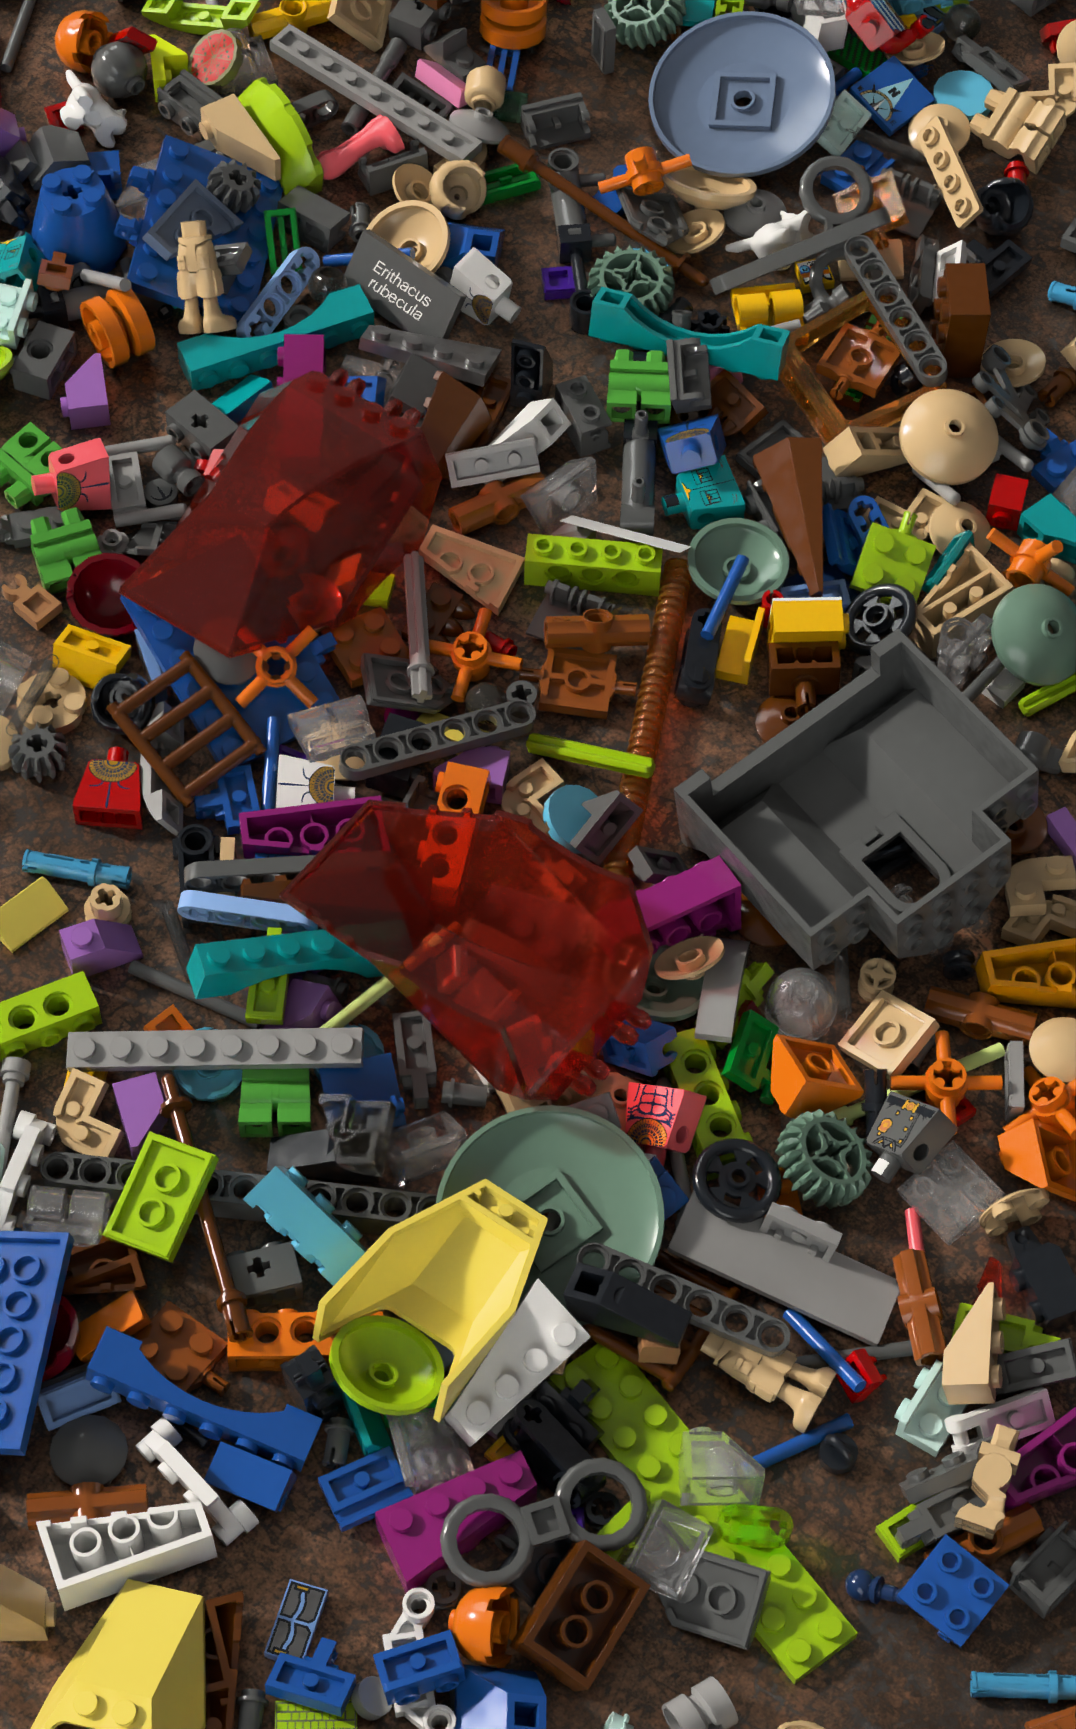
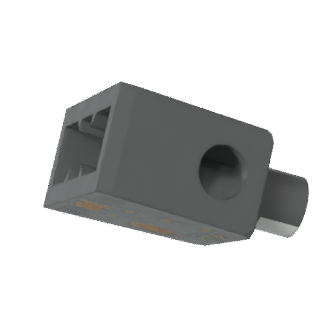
(907, 1136)

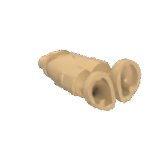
(200, 278)
(767, 1376)

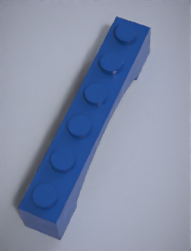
(123, 1368)

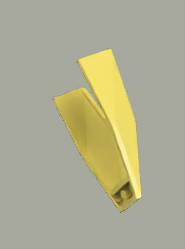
(447, 1273)
(136, 1666)

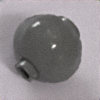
(119, 70)

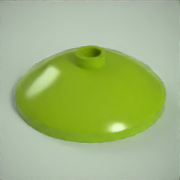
(386, 1365)

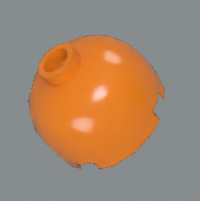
(80, 37)
(485, 1624)

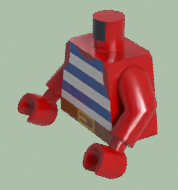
(882, 27)

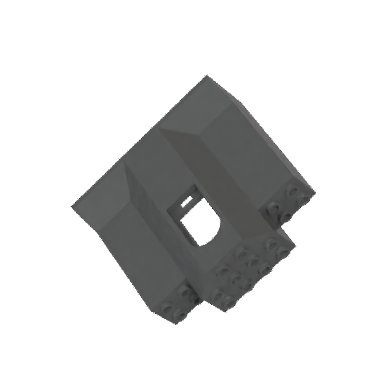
(846, 779)

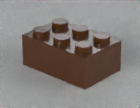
(961, 317)
(580, 1615)

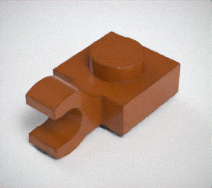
(55, 274)

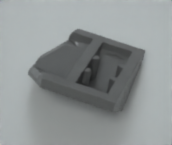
(55, 150)
(149, 537)

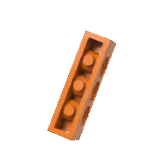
(465, 783)
(287, 1327)

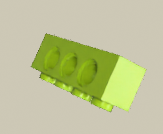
(593, 564)
(36, 1008)
(722, 1115)

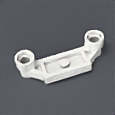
(28, 1152)
(160, 1445)
(409, 1628)

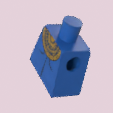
(692, 443)

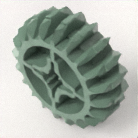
(645, 20)
(636, 274)
(824, 1159)

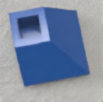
(465, 237)
(499, 1699)

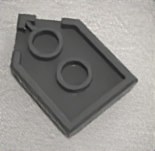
(654, 215)
(390, 687)
(721, 1600)

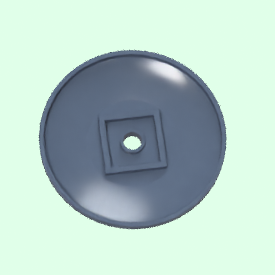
(736, 58)

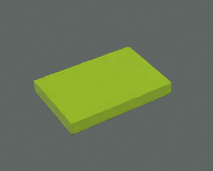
(160, 1197)

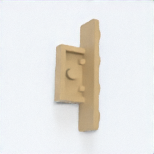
(949, 172)

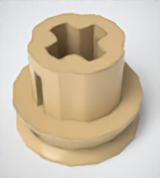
(108, 904)

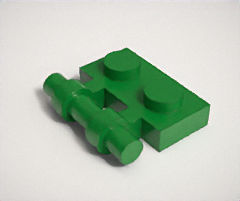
(750, 1055)

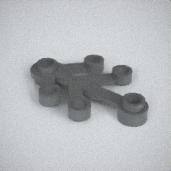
(1032, 426)

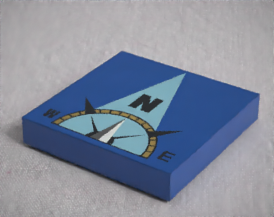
(891, 95)

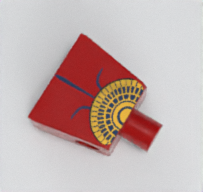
(110, 793)

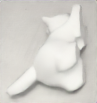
(88, 108)
(775, 236)

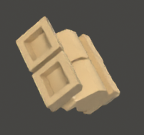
(1010, 125)
(990, 1481)

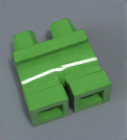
(640, 382)
(20, 459)
(61, 547)
(274, 1092)

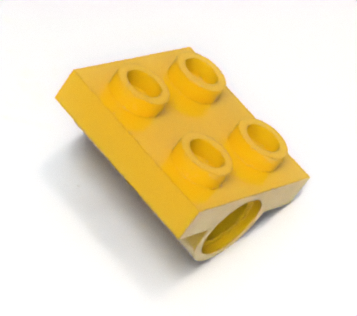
(766, 305)

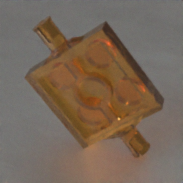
(885, 194)

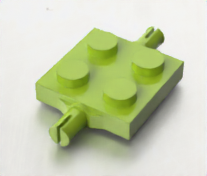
(893, 558)

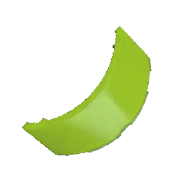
(285, 133)

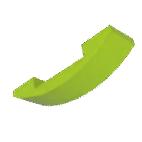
(200, 18)

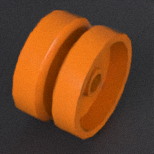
(513, 22)
(117, 326)

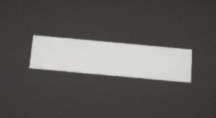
(627, 534)

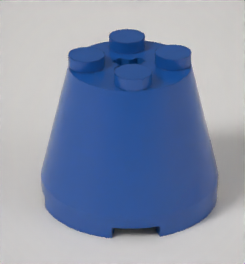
(77, 219)

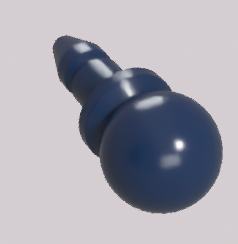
(862, 1586)

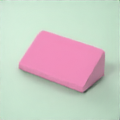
(441, 81)

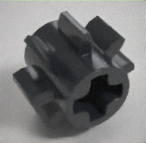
(710, 322)

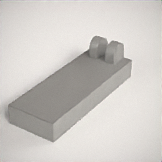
(492, 462)

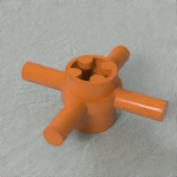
(644, 172)
(1030, 561)
(482, 658)
(288, 678)
(945, 1071)
(1049, 1102)

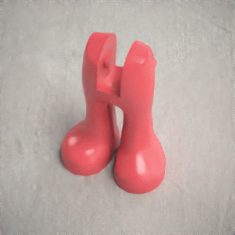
(377, 133)

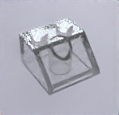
(717, 1470)

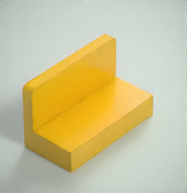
(739, 648)
(89, 655)

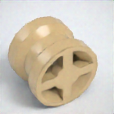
(876, 971)

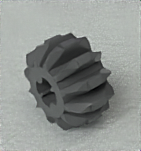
(234, 186)
(38, 752)

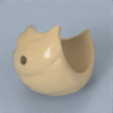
(458, 179)

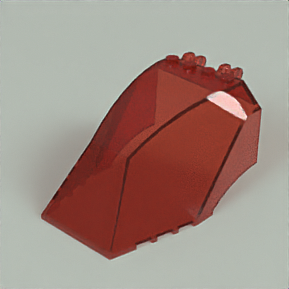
(294, 518)
(489, 936)

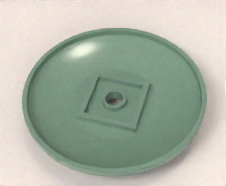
(570, 1167)

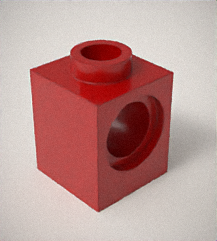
(1006, 501)

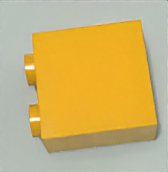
(807, 620)

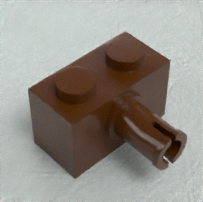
(803, 671)

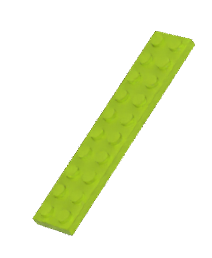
(645, 1434)

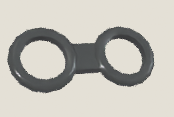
(832, 219)
(543, 1522)

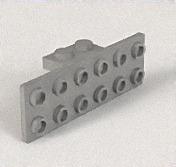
(791, 1264)

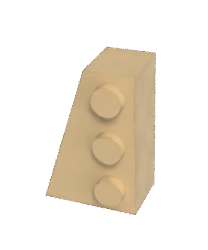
(965, 592)

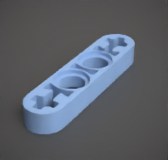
(275, 293)
(242, 912)

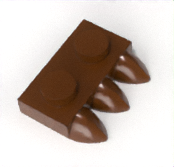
(734, 404)
(442, 608)

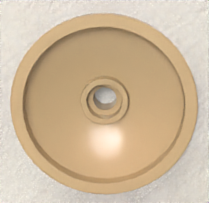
(710, 190)
(416, 226)
(937, 450)

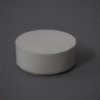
(370, 1699)

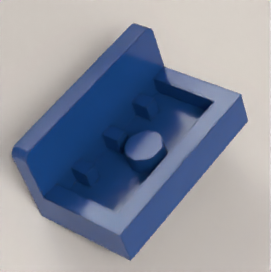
(419, 1668)

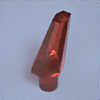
(991, 1273)

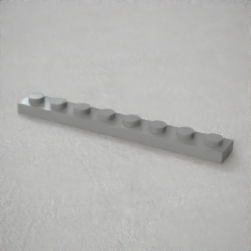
(375, 95)
(215, 1049)

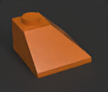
(810, 1077)
(1041, 1156)

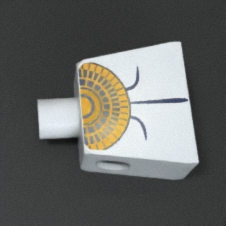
(485, 289)
(307, 783)

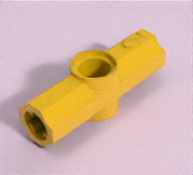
(294, 12)

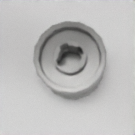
(705, 1708)

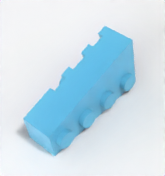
(307, 1222)

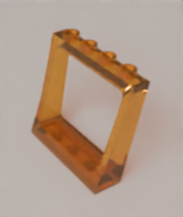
(811, 394)

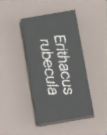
(403, 288)

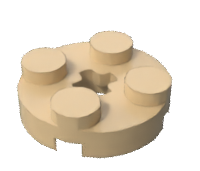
(70, 702)

